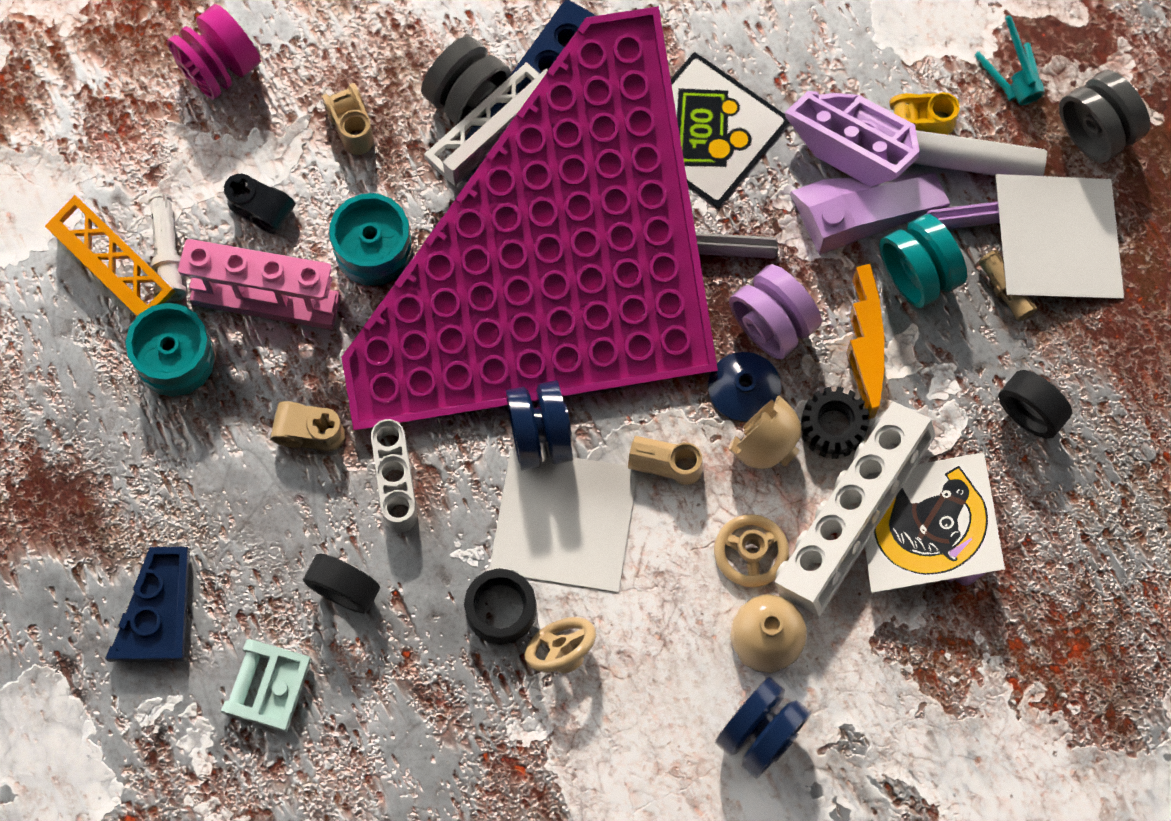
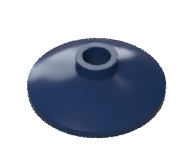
(742, 402)

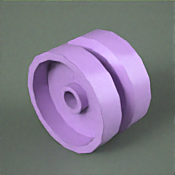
(775, 311)

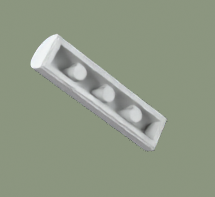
(979, 155)

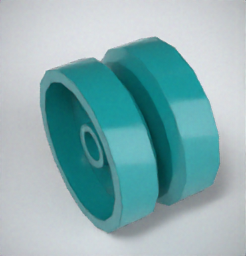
(371, 239)
(923, 260)
(170, 349)

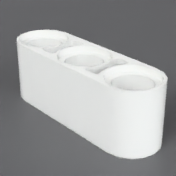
(388, 459)

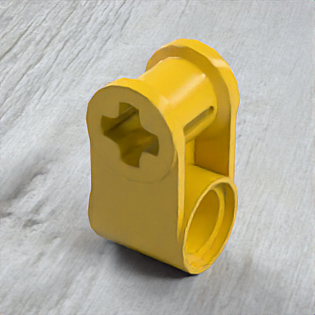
(922, 110)

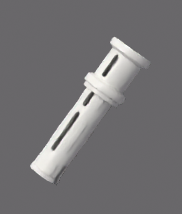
(166, 257)

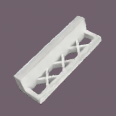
(475, 149)

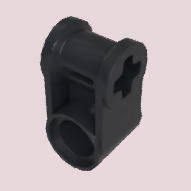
(262, 206)

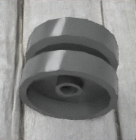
(463, 78)
(1104, 116)

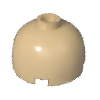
(769, 436)
(768, 633)

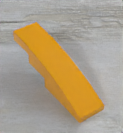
(867, 350)

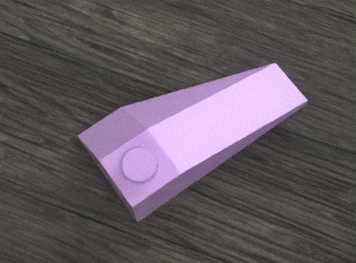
(849, 210)

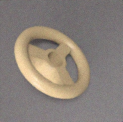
(754, 537)
(566, 651)

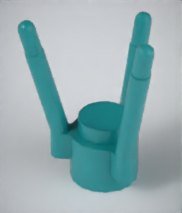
(1026, 83)

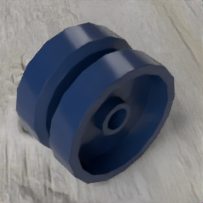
(540, 425)
(766, 730)

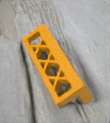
(96, 263)

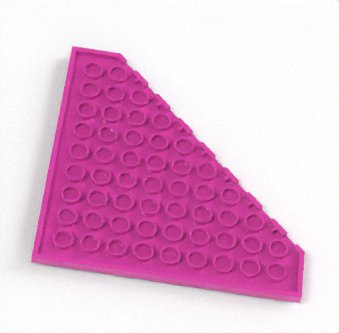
(557, 254)

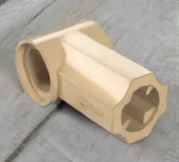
(661, 459)

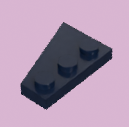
(157, 612)

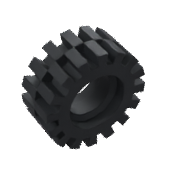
(841, 402)

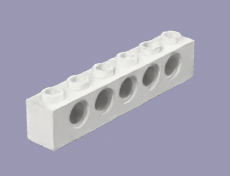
(815, 588)

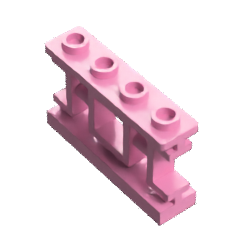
(260, 284)

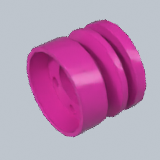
(218, 48)

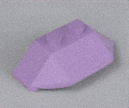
(855, 135)

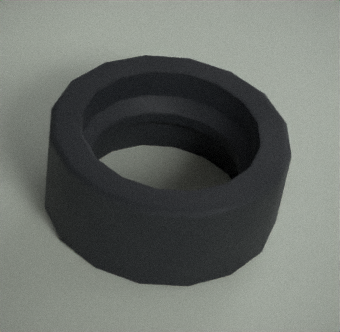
(1035, 404)
(484, 582)
(341, 583)

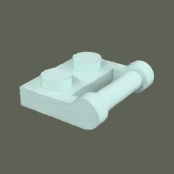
(278, 688)

